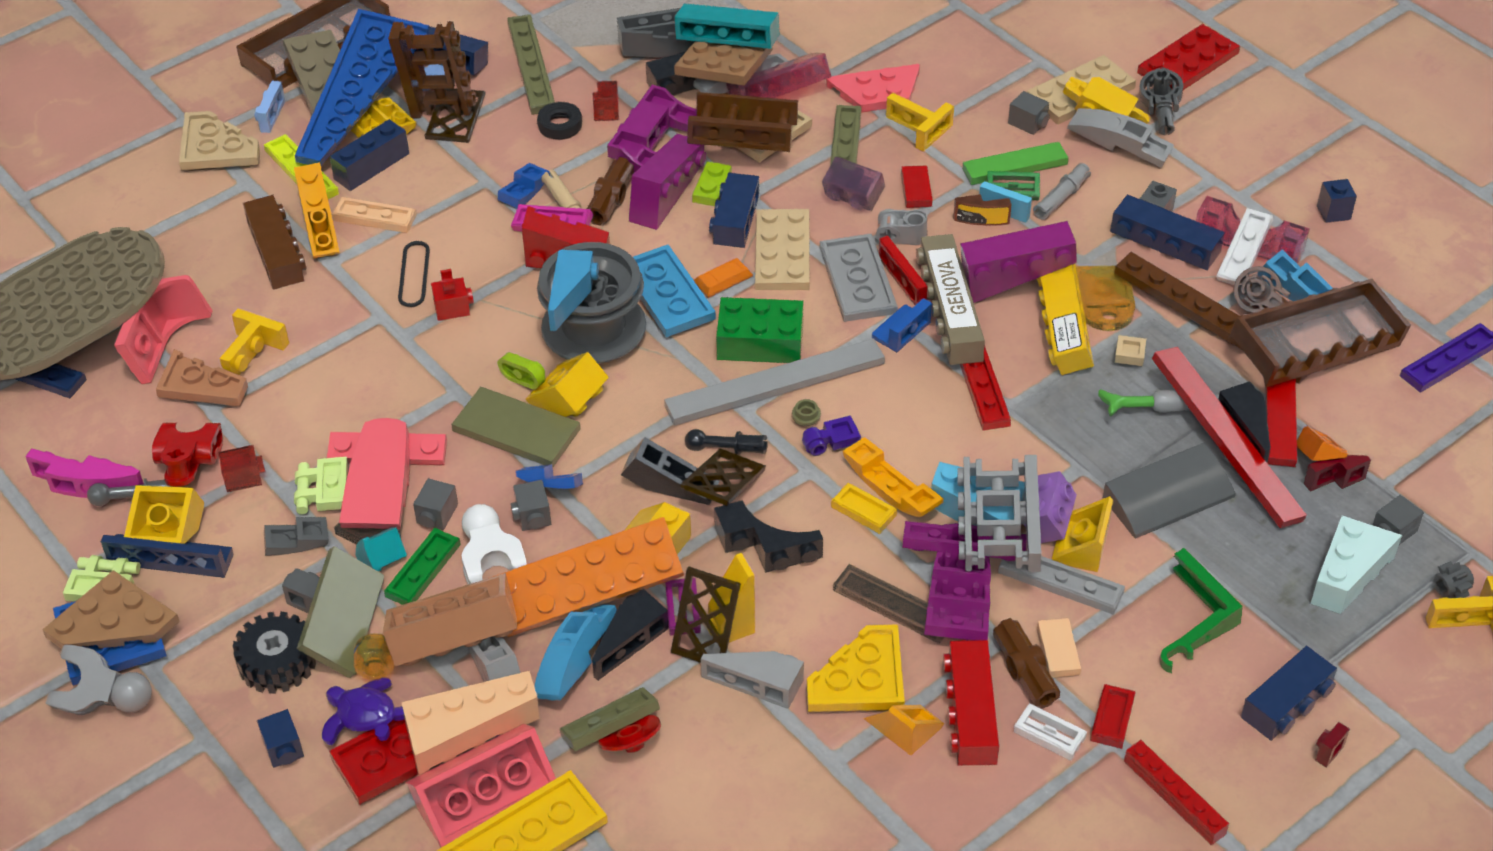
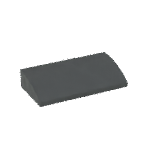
(1169, 490)

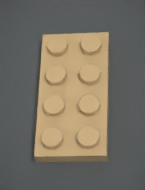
(1060, 105)
(782, 249)

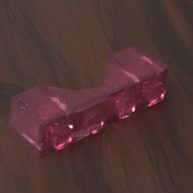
(1286, 236)

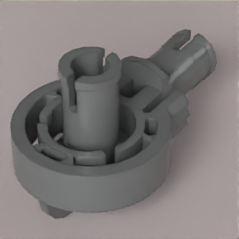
(1162, 96)

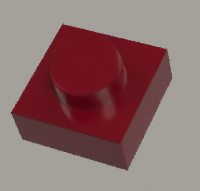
(1331, 743)

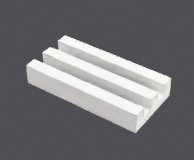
(1047, 735)

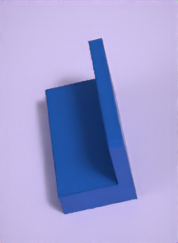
(904, 325)

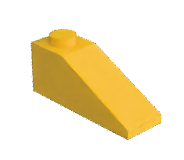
(744, 614)

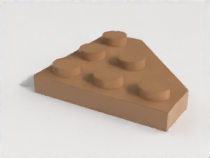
(112, 615)

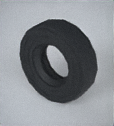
(562, 130)

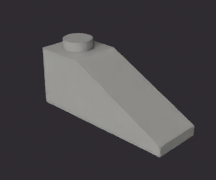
(494, 658)
(759, 674)

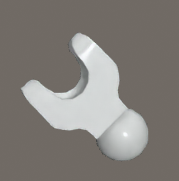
(488, 544)

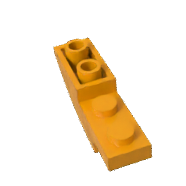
(316, 210)

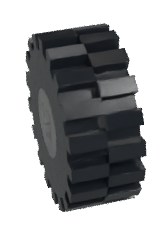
(269, 653)

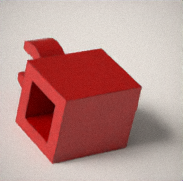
(451, 296)

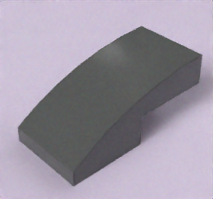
(289, 539)

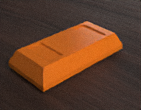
(722, 277)

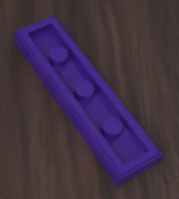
(1448, 358)

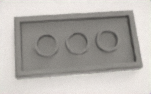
(858, 277)

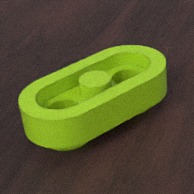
(522, 370)

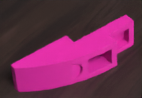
(75, 478)

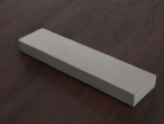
(1068, 583)

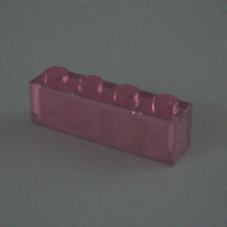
(784, 77)

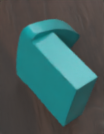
(380, 549)

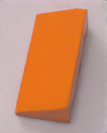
(1319, 445)

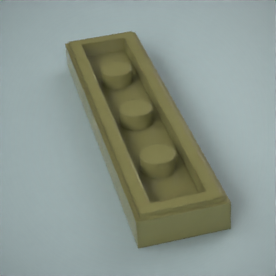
(846, 133)

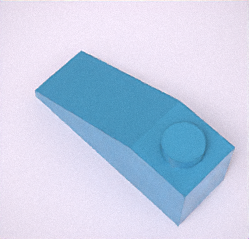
(571, 284)

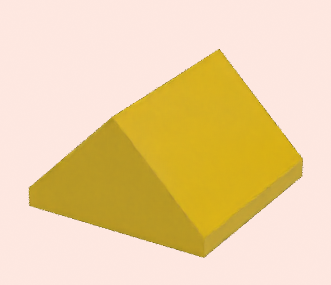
(1085, 536)

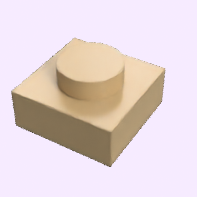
(1130, 350)

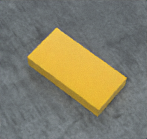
(864, 508)

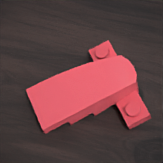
(380, 470)

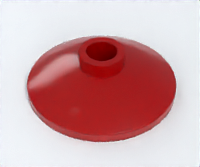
(631, 736)

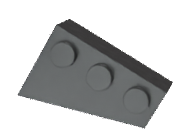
(650, 34)

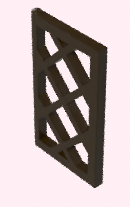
(449, 133)
(709, 491)
(689, 597)

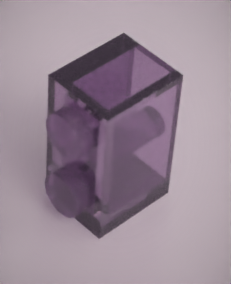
(853, 184)

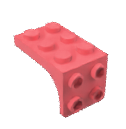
(147, 331)

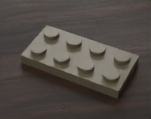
(312, 61)

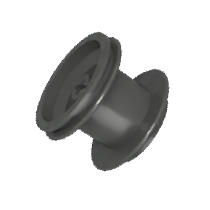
(609, 318)

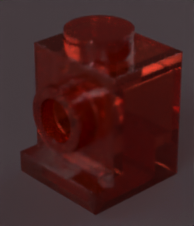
(606, 101)

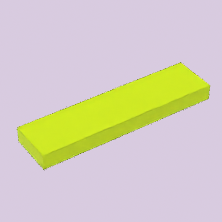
(283, 152)

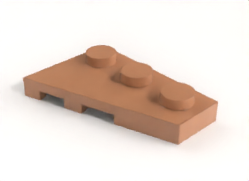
(196, 382)

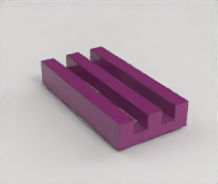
(670, 606)

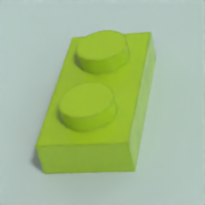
(709, 183)

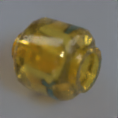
(372, 657)

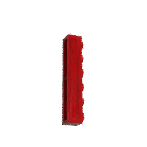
(1176, 792)

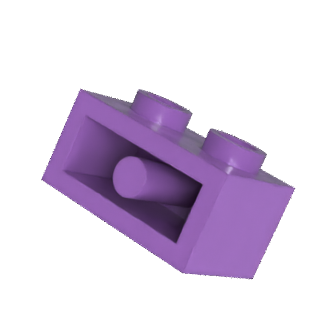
(1055, 505)

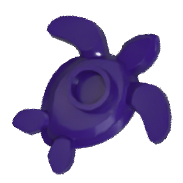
(361, 710)

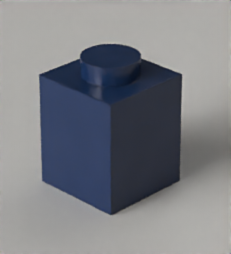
(1336, 200)
(280, 738)

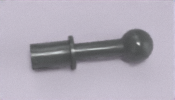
(100, 494)

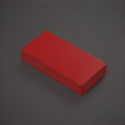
(916, 186)
(1113, 716)

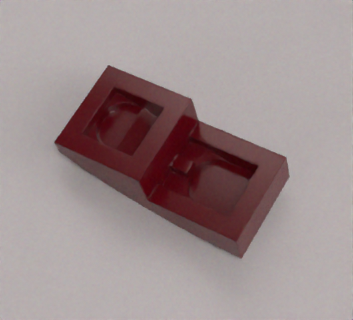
(1341, 470)

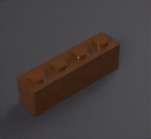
(274, 242)

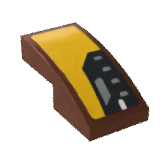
(978, 212)

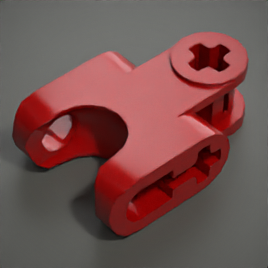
(186, 451)

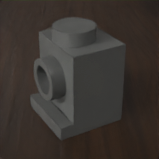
(300, 589)

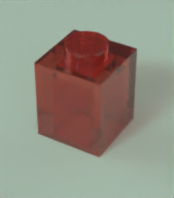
(241, 468)

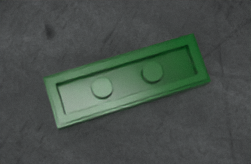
(422, 567)

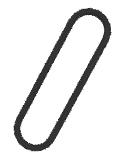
(424, 274)

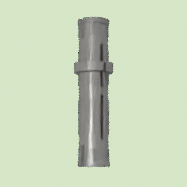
(1068, 185)

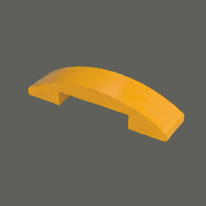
(888, 482)

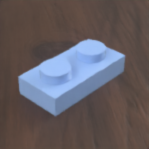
(270, 107)

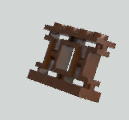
(413, 74)

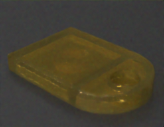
(1105, 295)

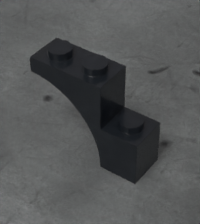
(775, 547)

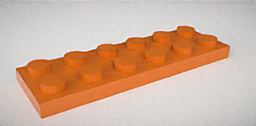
(593, 574)

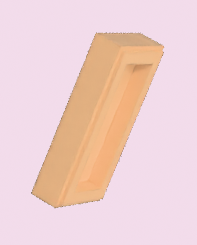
(1059, 647)

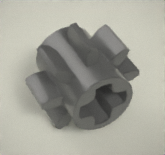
(1453, 580)

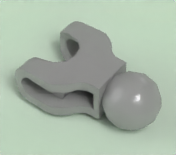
(99, 685)

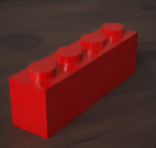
(972, 703)

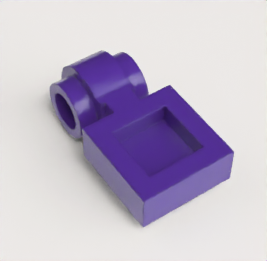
(838, 432)

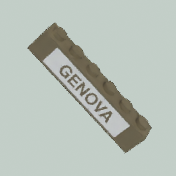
(951, 299)

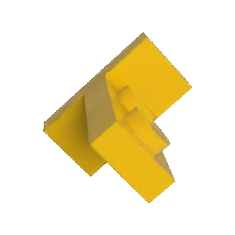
(927, 124)
(253, 334)
(1463, 611)

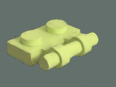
(330, 484)
(83, 580)

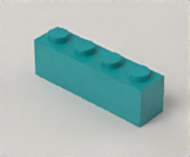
(727, 25)

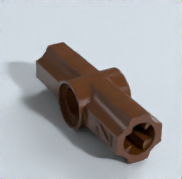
(610, 190)
(1026, 663)

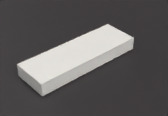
(1245, 245)

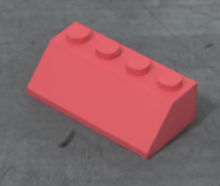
(481, 783)

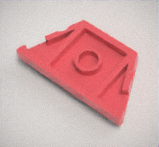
(874, 86)

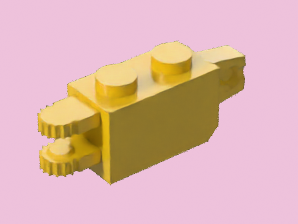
(1103, 96)

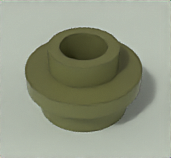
(806, 412)

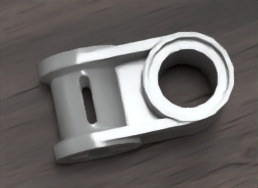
(904, 226)

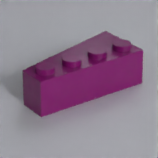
(663, 180)
(1016, 258)

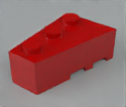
(547, 235)

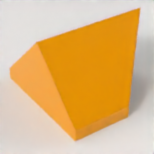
(906, 726)

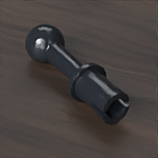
(698, 440)

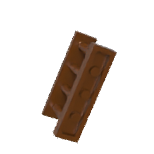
(743, 122)

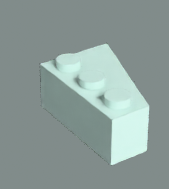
(1352, 562)

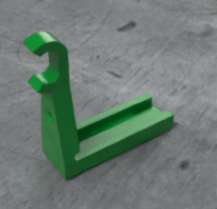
(1225, 607)

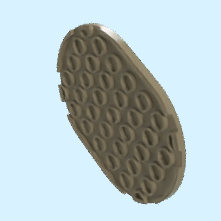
(75, 297)

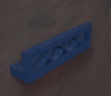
(169, 556)

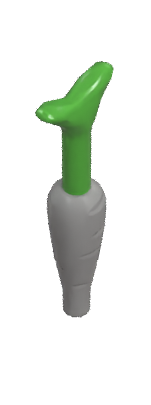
(1161, 401)

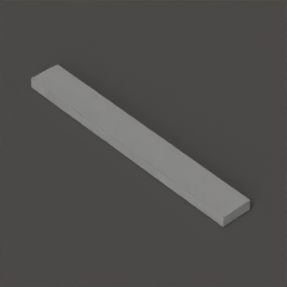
(774, 381)

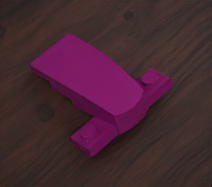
(956, 596)

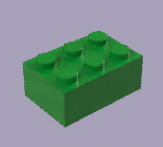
(760, 330)

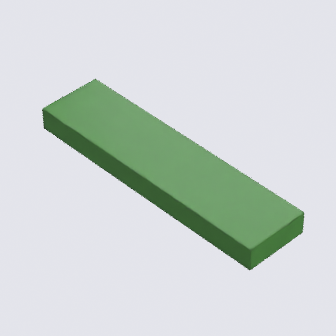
(1022, 160)

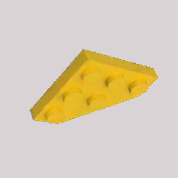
(860, 674)

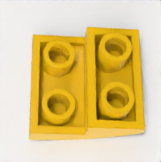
(379, 113)

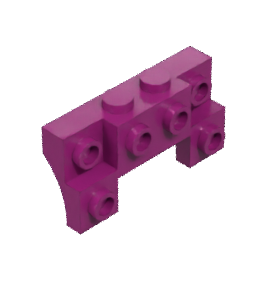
(647, 125)

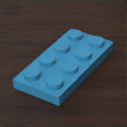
(671, 292)

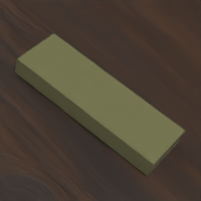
(609, 718)

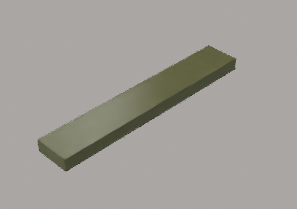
(530, 62)

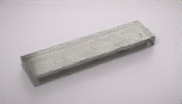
(884, 599)

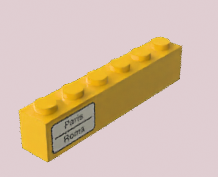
(1066, 320)

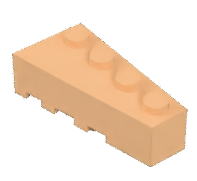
(467, 717)

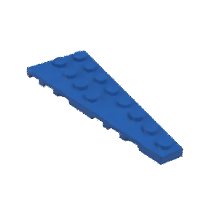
(355, 82)

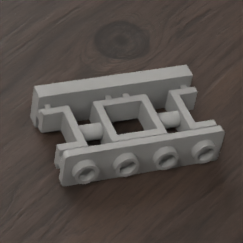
(1024, 513)

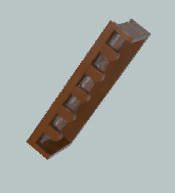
(265, 51)
(1320, 331)

